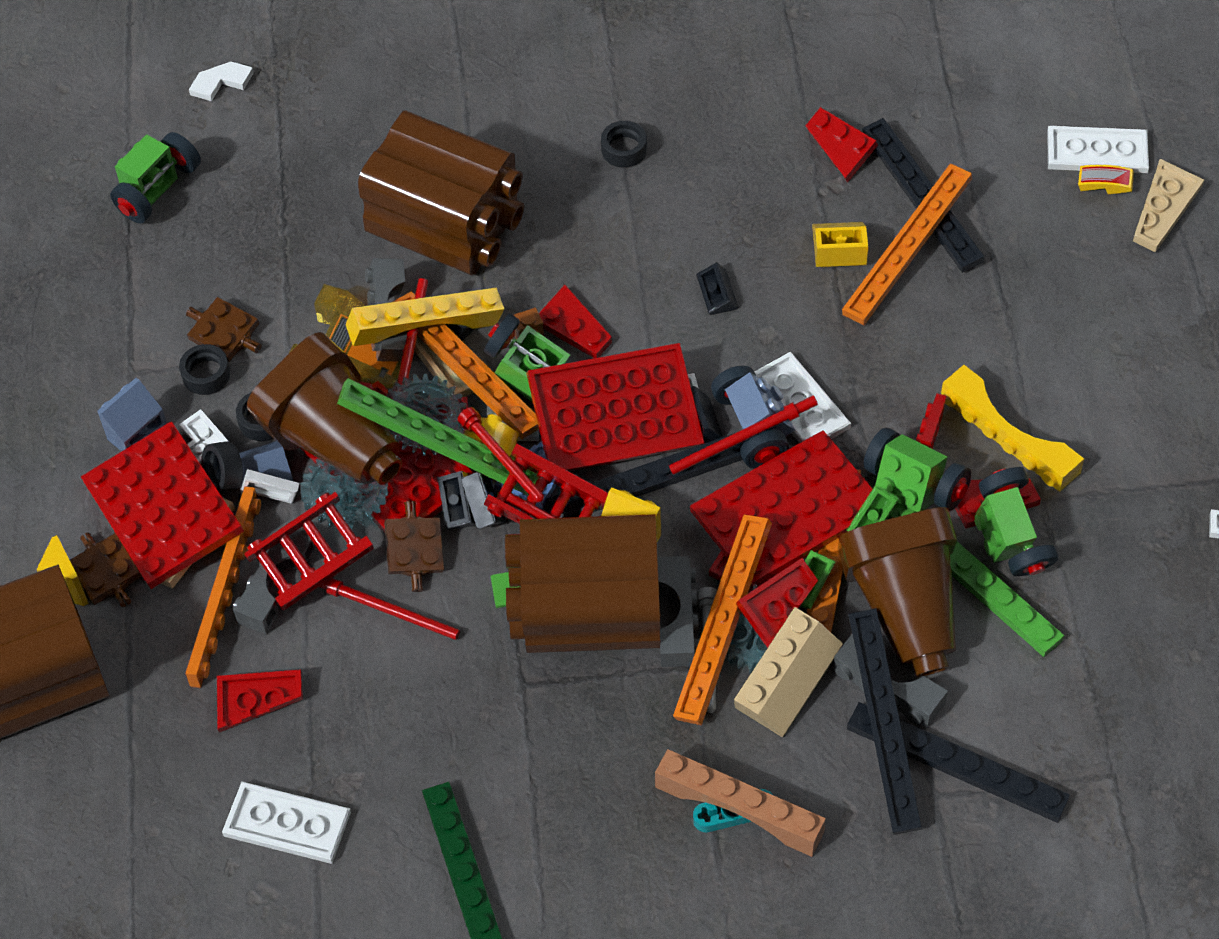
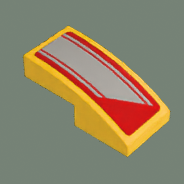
(1112, 178)

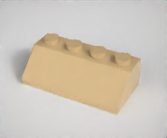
(788, 672)

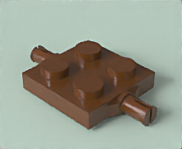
(224, 328)
(414, 546)
(105, 569)

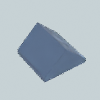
(266, 459)

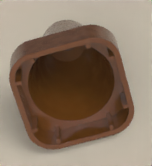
(302, 411)
(908, 579)

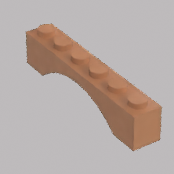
(697, 782)

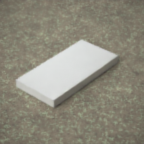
(1097, 146)
(798, 385)
(286, 822)

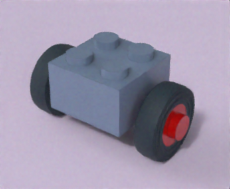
(752, 402)

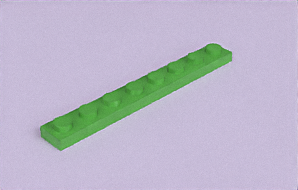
(425, 431)
(998, 597)

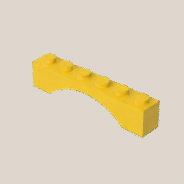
(381, 321)
(1050, 460)

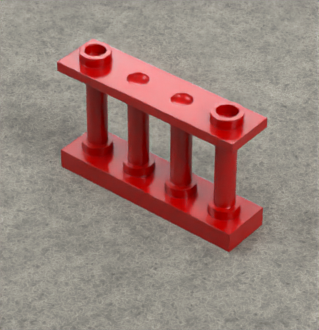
(546, 473)
(311, 578)

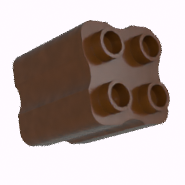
(441, 193)
(584, 583)
(43, 653)

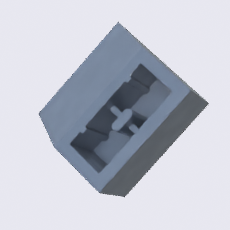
(131, 415)

